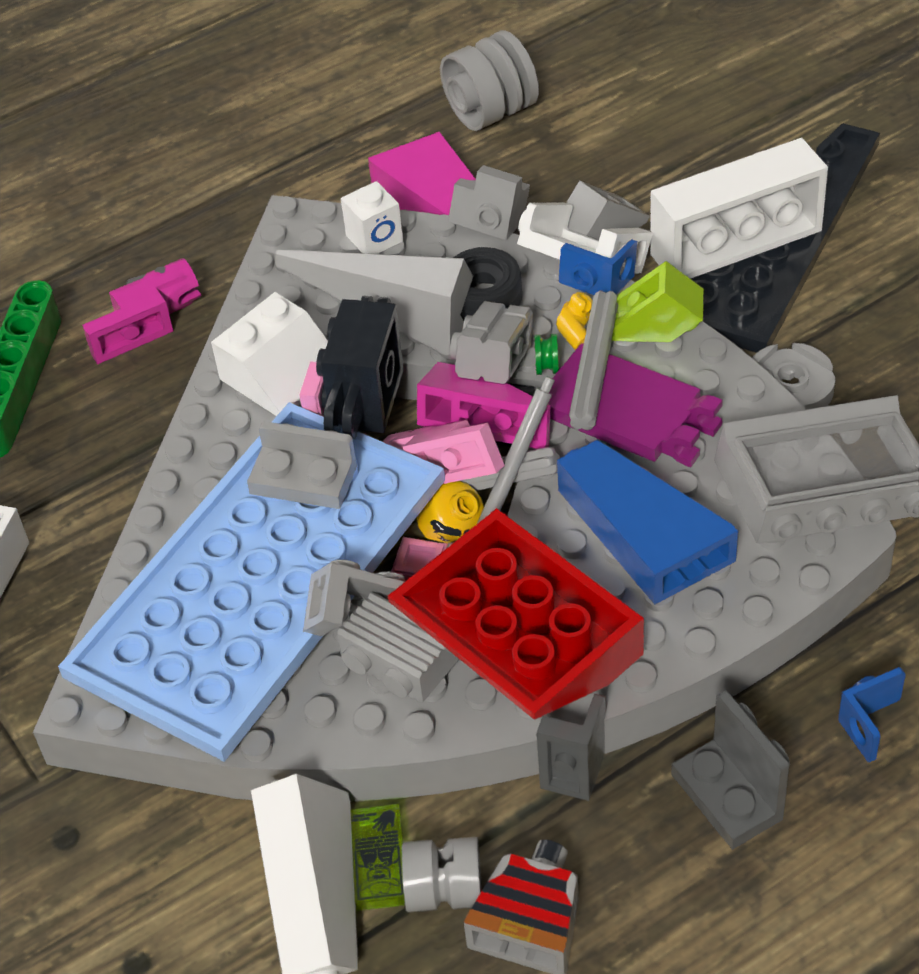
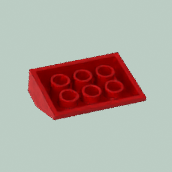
(522, 616)

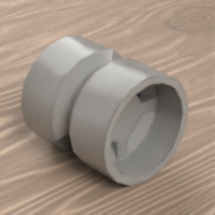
(441, 874)

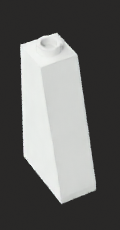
(309, 873)

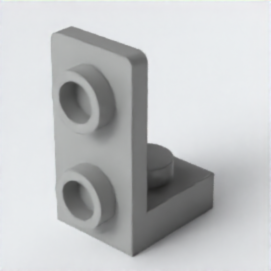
(330, 590)

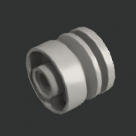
(489, 80)

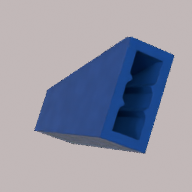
(644, 522)

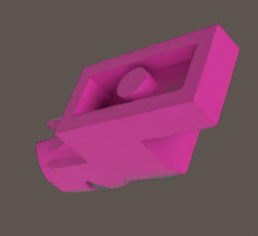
(142, 310)

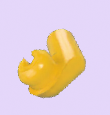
(574, 318)

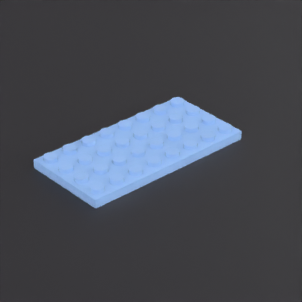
(224, 602)

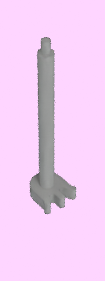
(518, 449)

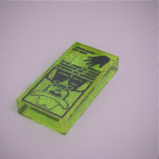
(377, 857)

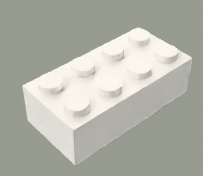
(739, 209)

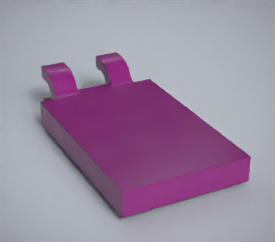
(641, 410)

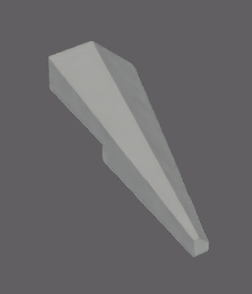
(425, 289)

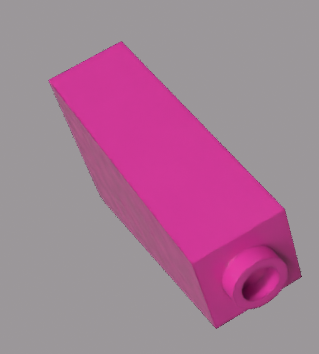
(420, 174)

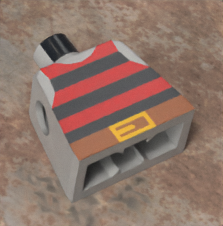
(527, 910)

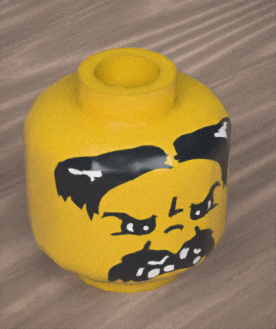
(450, 512)

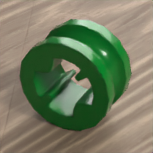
(546, 354)

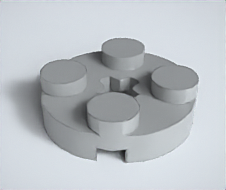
(807, 364)

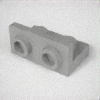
(303, 465)

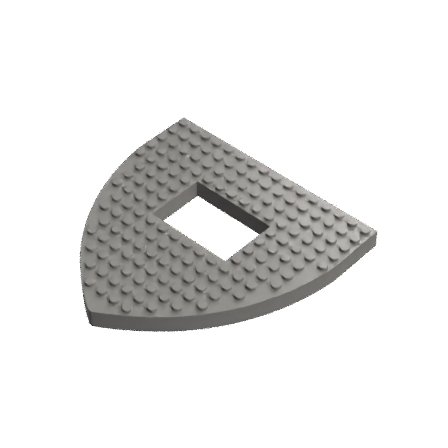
(466, 732)

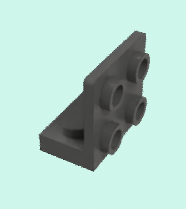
(737, 776)

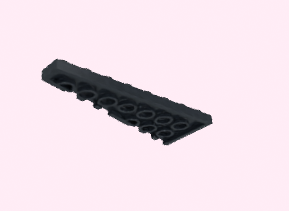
(756, 294)

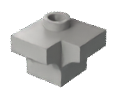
(490, 202)

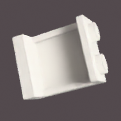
(546, 230)

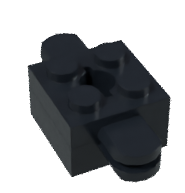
(360, 366)

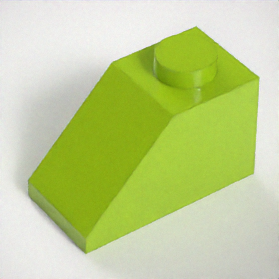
(658, 307)

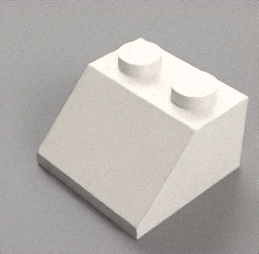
(269, 352)

